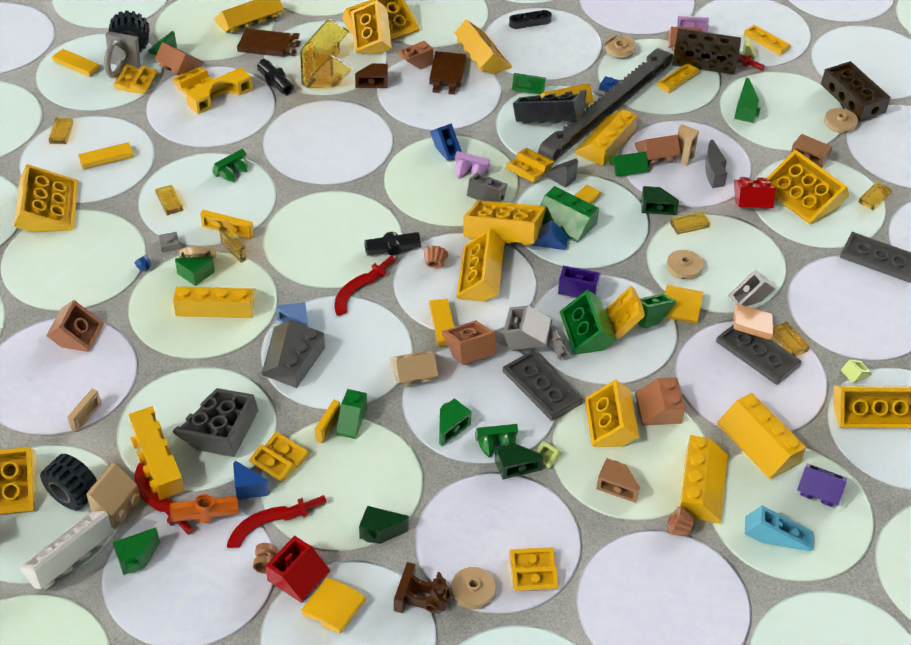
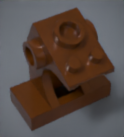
(409, 589)

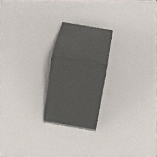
(564, 173)

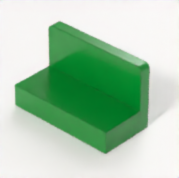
(629, 163)

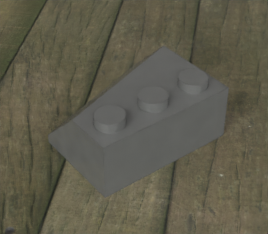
(292, 352)
(219, 422)

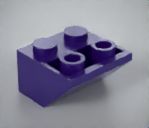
(576, 281)

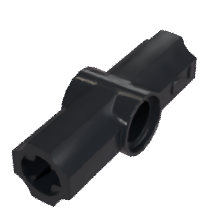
(275, 76)
(392, 243)

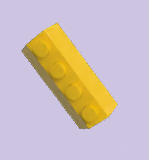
(248, 13)
(481, 48)
(608, 137)
(481, 268)
(214, 302)
(872, 406)
(762, 436)
(704, 479)

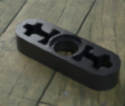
(521, 20)

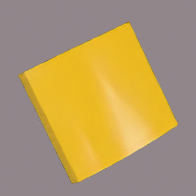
(135, 79)
(191, 79)
(529, 165)
(687, 303)
(625, 312)
(279, 457)
(533, 569)
(333, 605)

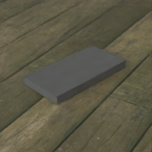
(878, 256)
(760, 354)
(542, 385)

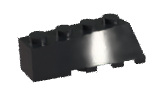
(552, 108)

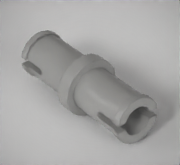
(558, 344)

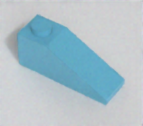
(777, 530)

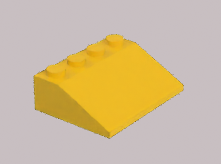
(399, 17)
(807, 188)
(45, 201)
(507, 220)
(17, 480)

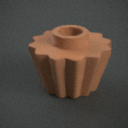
(435, 256)
(680, 522)

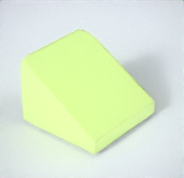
(748, 48)
(856, 370)
(549, 453)

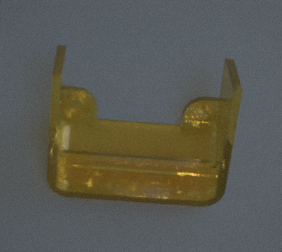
(319, 60)

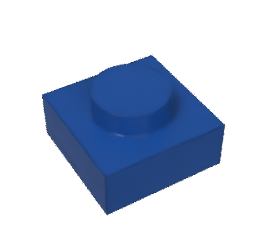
(608, 83)

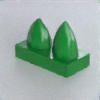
(528, 83)
(225, 166)
(487, 437)

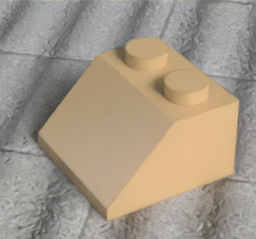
(414, 367)
(114, 494)

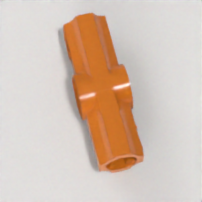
(204, 508)

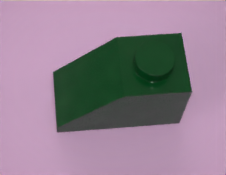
(658, 201)
(516, 460)
(382, 525)

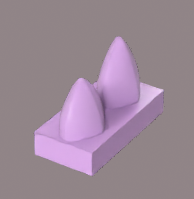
(693, 22)
(476, 163)

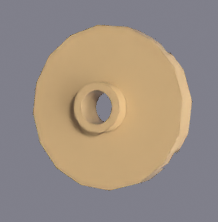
(620, 46)
(841, 120)
(197, 251)
(684, 264)
(469, 596)

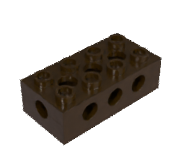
(706, 51)
(855, 90)

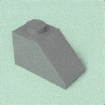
(752, 289)

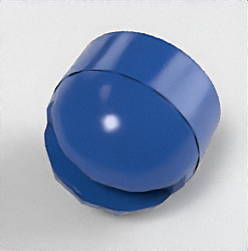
(143, 263)

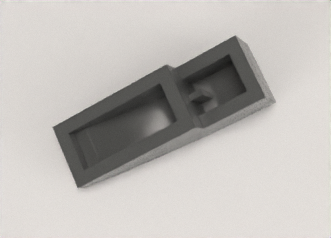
(715, 166)

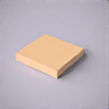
(753, 321)

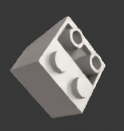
(526, 328)

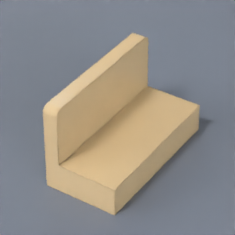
(687, 143)

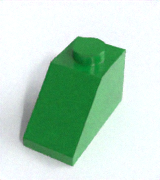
(655, 309)
(351, 413)
(453, 420)
(136, 550)

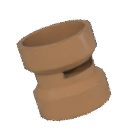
(264, 553)

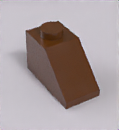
(372, 76)

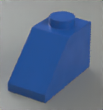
(446, 141)

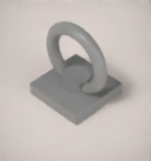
(120, 50)

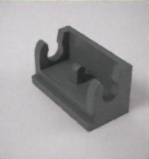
(486, 188)

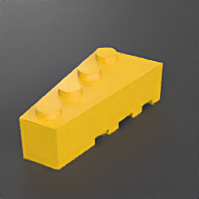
(155, 454)

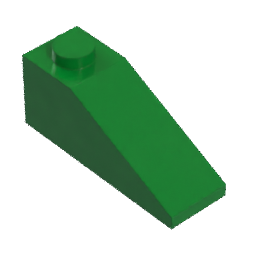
(748, 103)

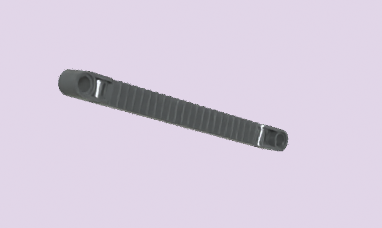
(562, 141)

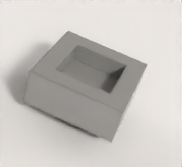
(169, 241)

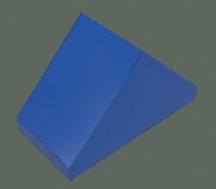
(552, 237)
(248, 483)

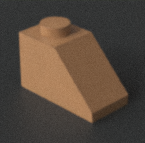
(618, 481)

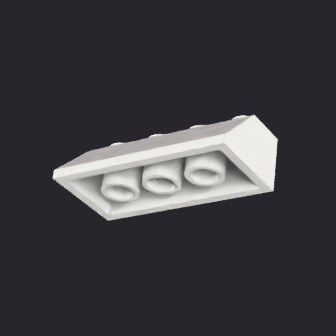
(67, 549)

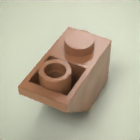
(418, 55)

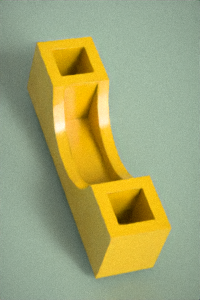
(233, 82)

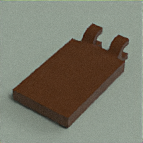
(268, 42)
(447, 71)

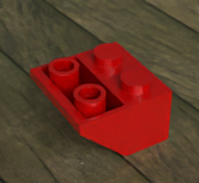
(754, 193)
(297, 569)

